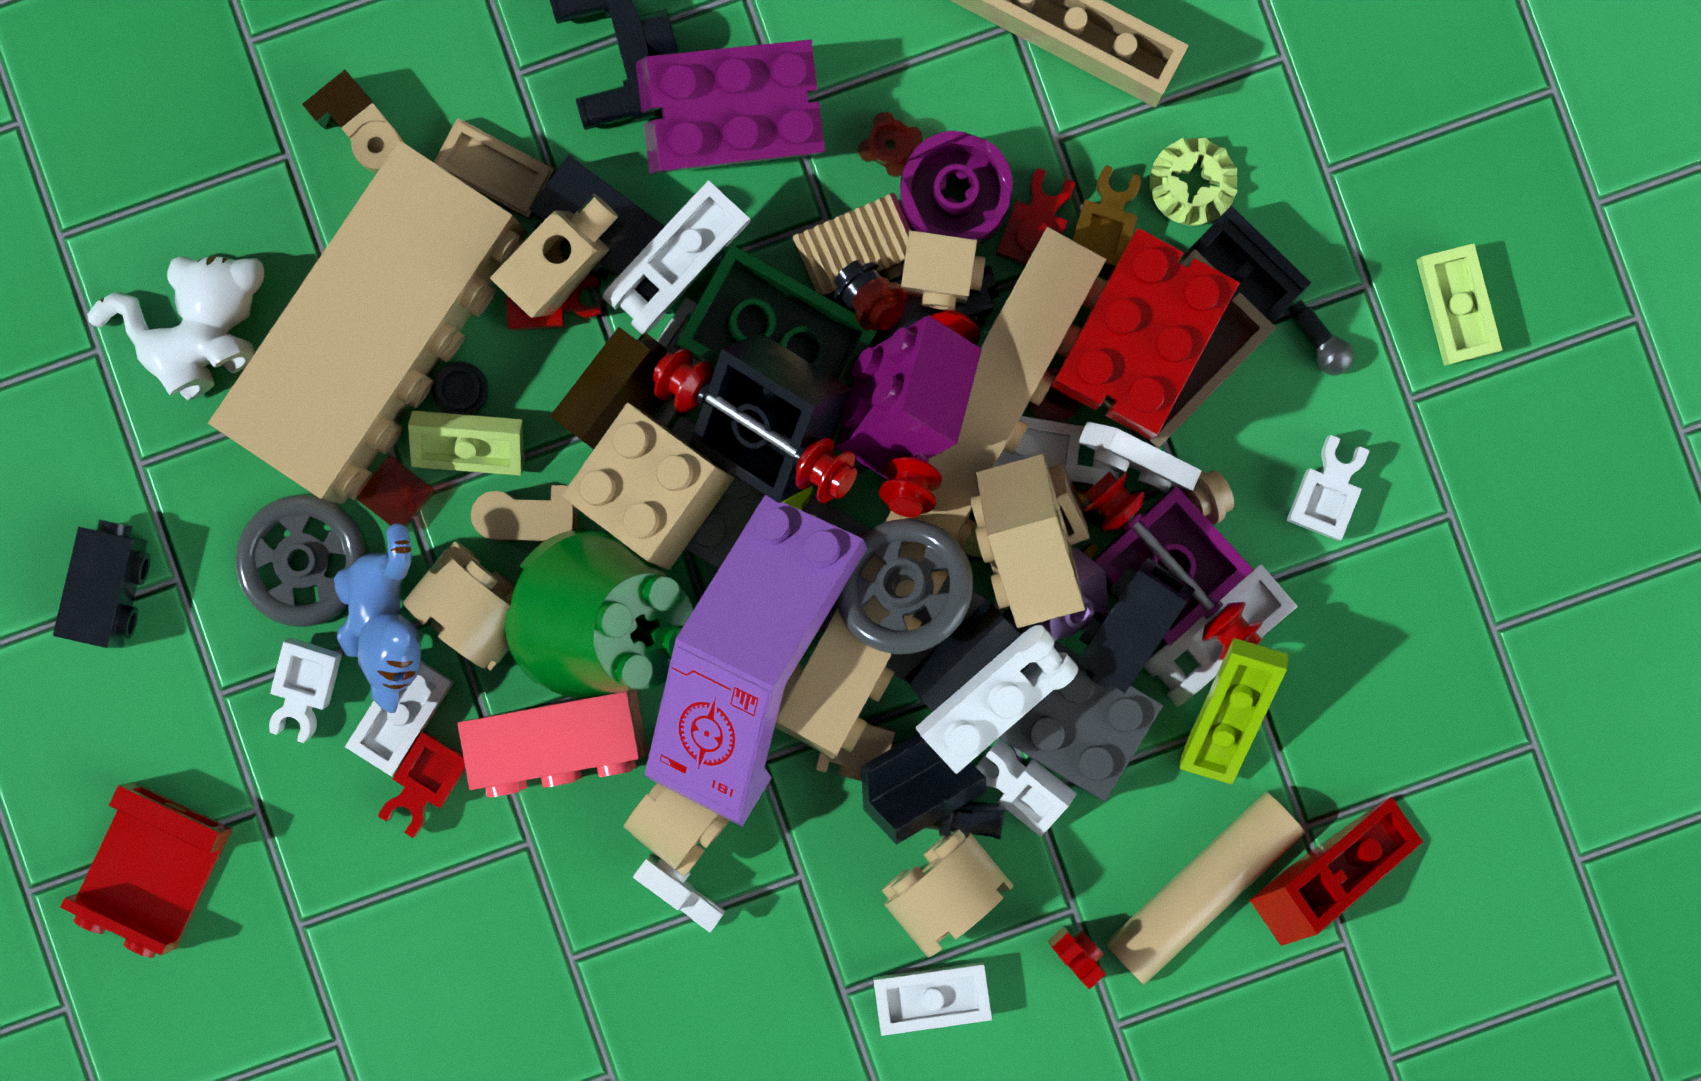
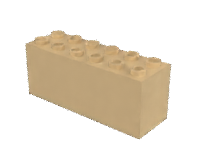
(370, 326)

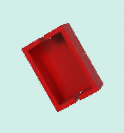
(1145, 334)

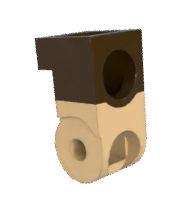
(357, 116)

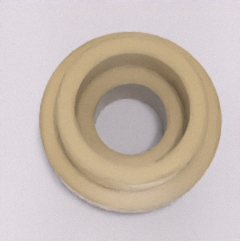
(1212, 496)

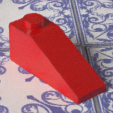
(1336, 873)

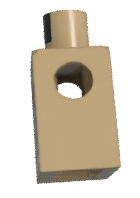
(539, 274)

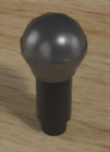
(1332, 353)

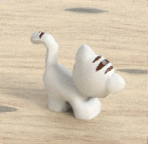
(211, 299)

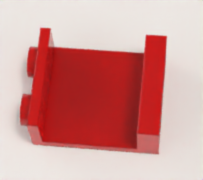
(148, 871)

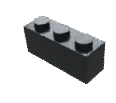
(624, 237)

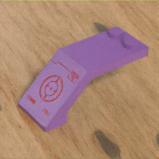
(741, 653)

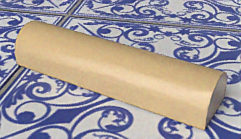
(1205, 887)

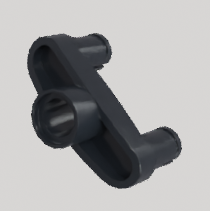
(636, 39)

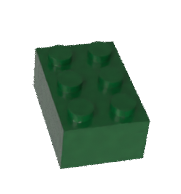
(756, 298)

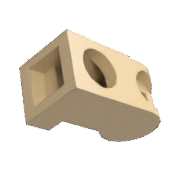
(508, 519)

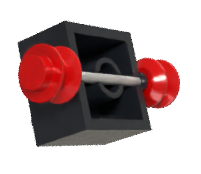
(763, 416)

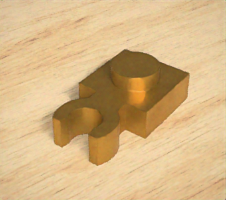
(1105, 226)

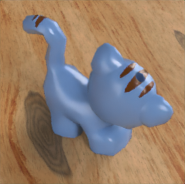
(375, 629)

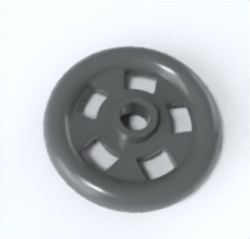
(255, 552)
(945, 609)

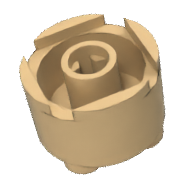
(465, 605)
(674, 827)
(946, 893)

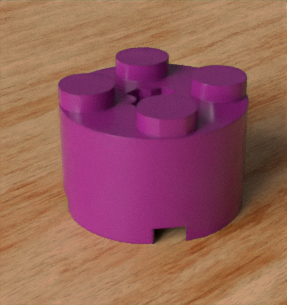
(967, 163)

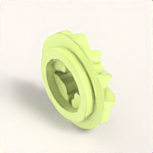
(1171, 193)

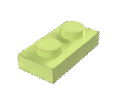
(1459, 304)
(466, 443)

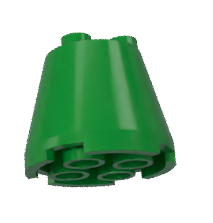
(593, 616)

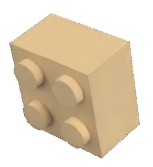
(647, 487)
(1026, 542)

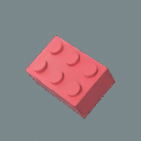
(553, 743)

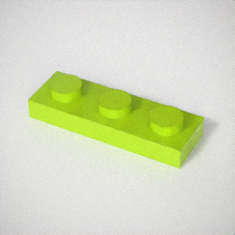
(1233, 710)

